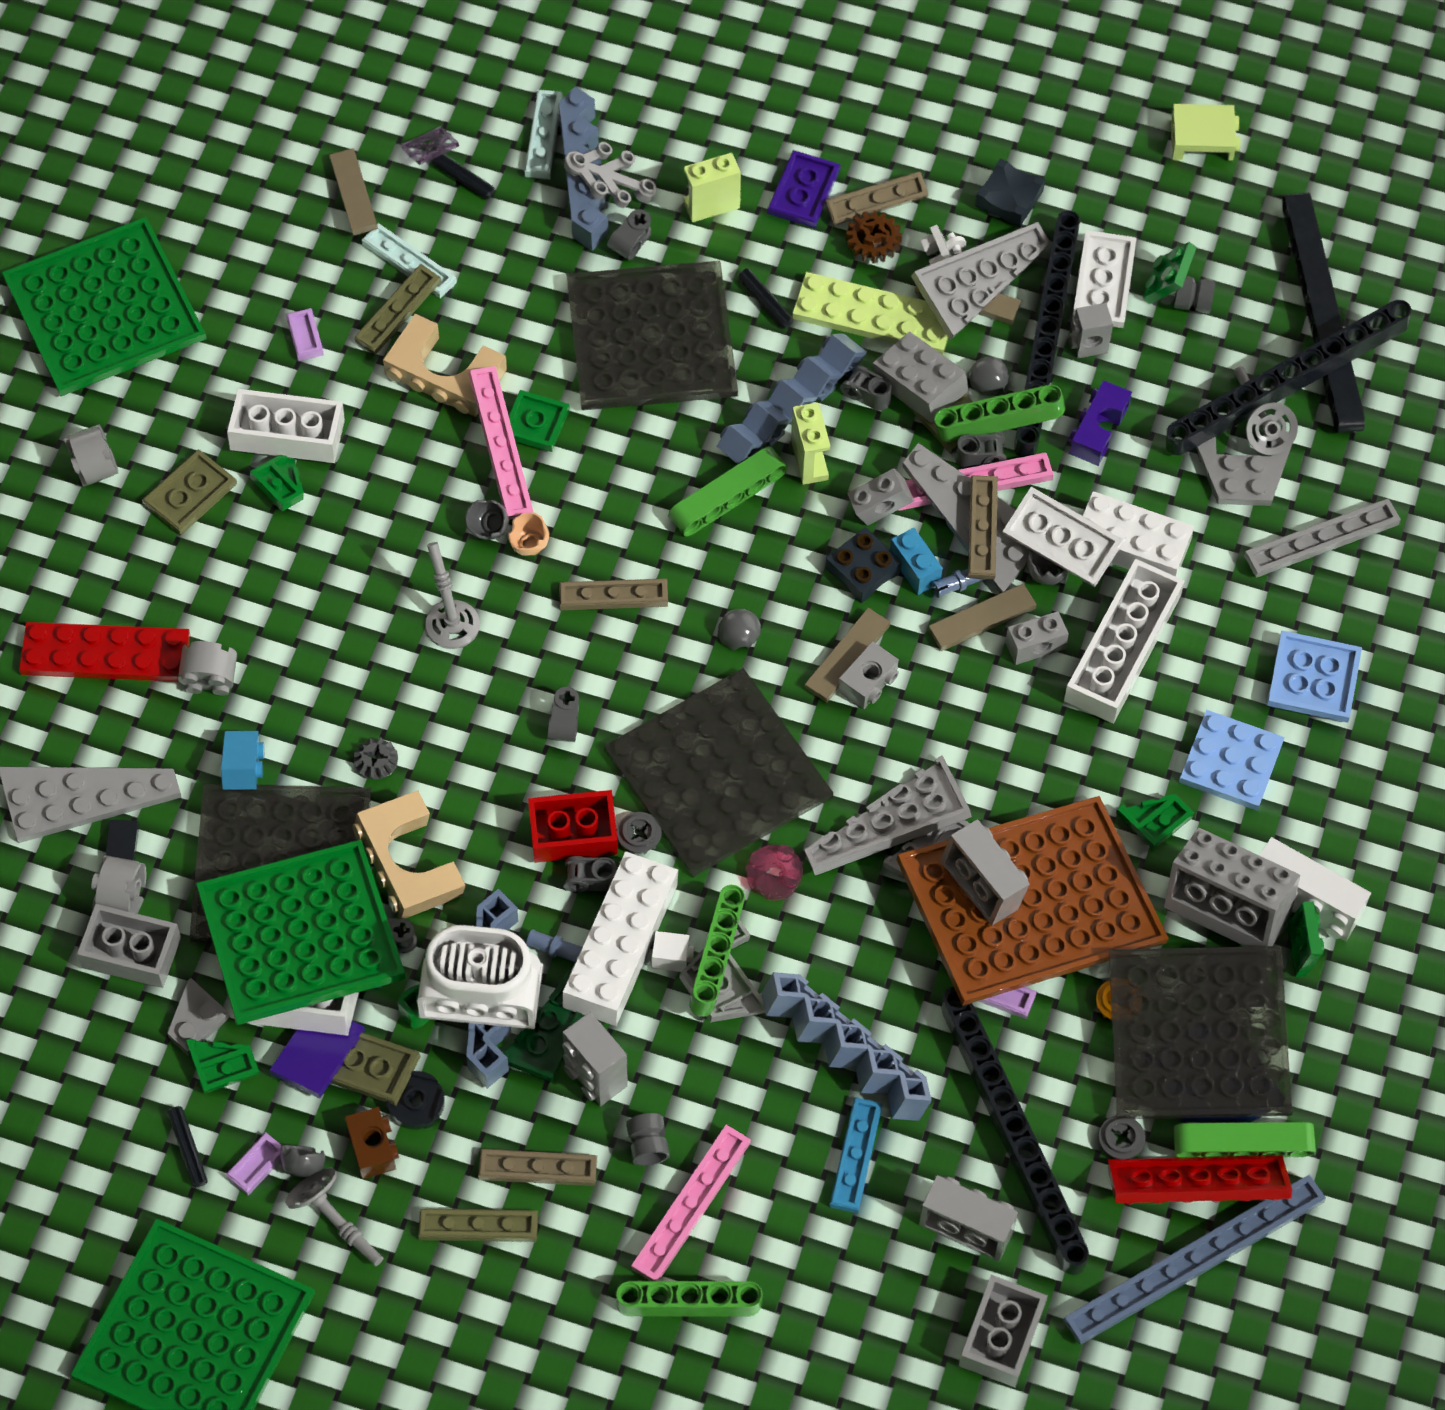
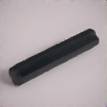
(464, 176)
(765, 298)
(187, 1146)

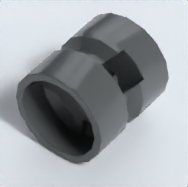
(1195, 294)
(648, 1143)

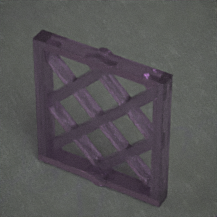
(431, 136)

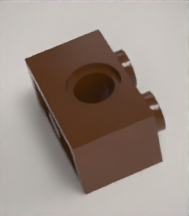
(372, 1159)

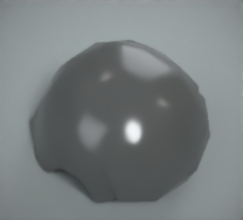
(988, 375)
(487, 519)
(1043, 570)
(739, 629)
(301, 1160)

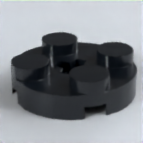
(423, 1114)

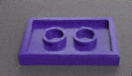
(804, 189)
(314, 1058)

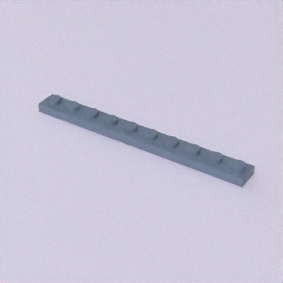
(1192, 1261)

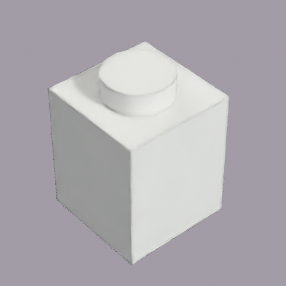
(671, 951)

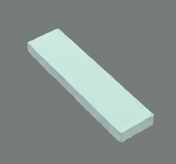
(543, 134)
(405, 257)

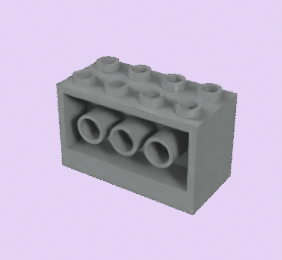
(1231, 890)

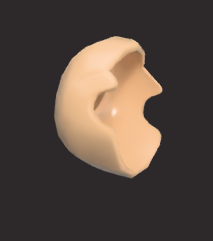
(528, 534)

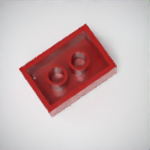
(573, 826)

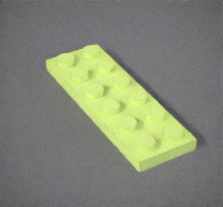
(866, 311)

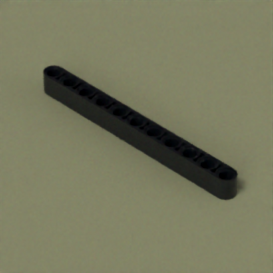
(1064, 236)
(1321, 307)
(1282, 387)
(1019, 1140)

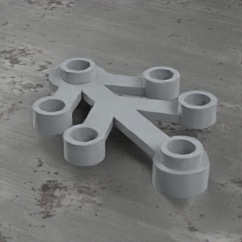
(581, 165)

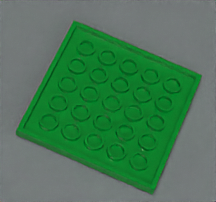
(103, 306)
(300, 932)
(192, 1327)

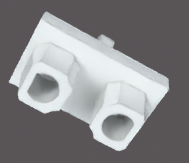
(937, 242)

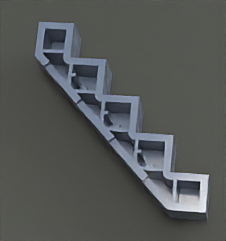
(579, 135)
(813, 381)
(847, 1044)
(483, 1055)

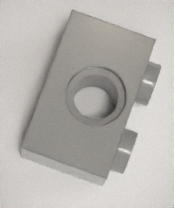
(1091, 330)
(880, 497)
(1036, 638)
(873, 662)

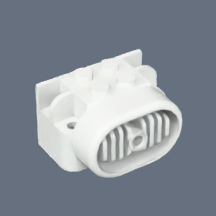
(480, 978)

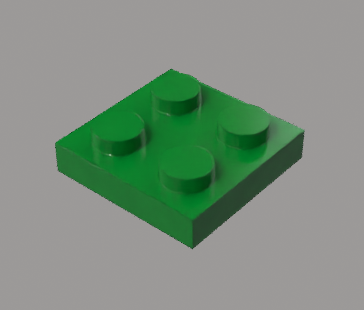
(1169, 272)
(537, 420)
(1304, 939)

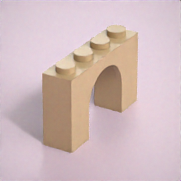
(406, 365)
(407, 891)

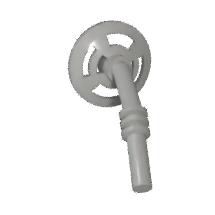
(1268, 423)
(451, 614)
(317, 1197)

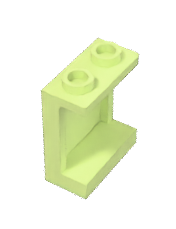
(1204, 129)
(712, 187)
(809, 441)

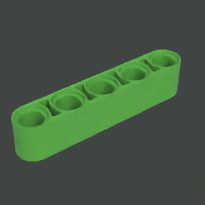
(1010, 405)
(727, 491)
(717, 961)
(1244, 1139)
(700, 1289)

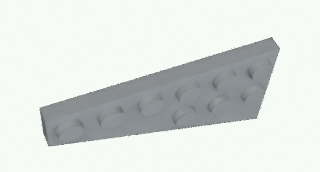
(970, 280)
(950, 496)
(64, 798)
(898, 816)

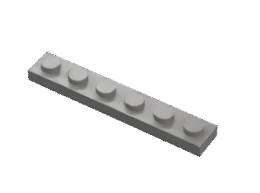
(1322, 537)

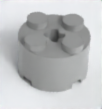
(91, 455)
(207, 668)
(119, 884)

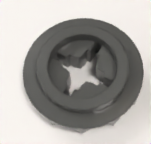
(382, 767)
(639, 821)
(1135, 1137)

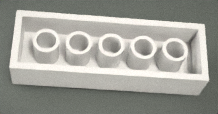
(1124, 641)
(620, 938)

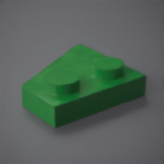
(279, 481)
(1156, 819)
(222, 1064)

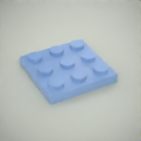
(1314, 676)
(1231, 760)

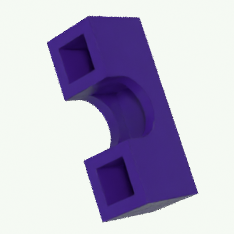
(1107, 405)

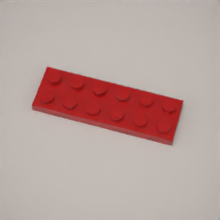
(102, 651)
(1199, 1179)

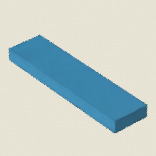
(856, 1155)

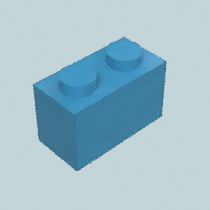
(918, 562)
(241, 760)

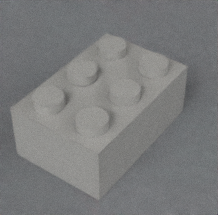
(921, 376)
(985, 872)
(129, 945)
(594, 1059)
(968, 1217)
(1003, 1331)

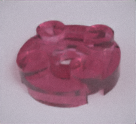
(774, 856)

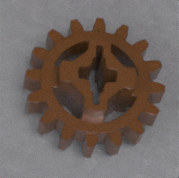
(873, 237)

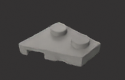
(196, 1016)

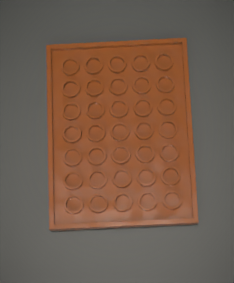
(1074, 911)

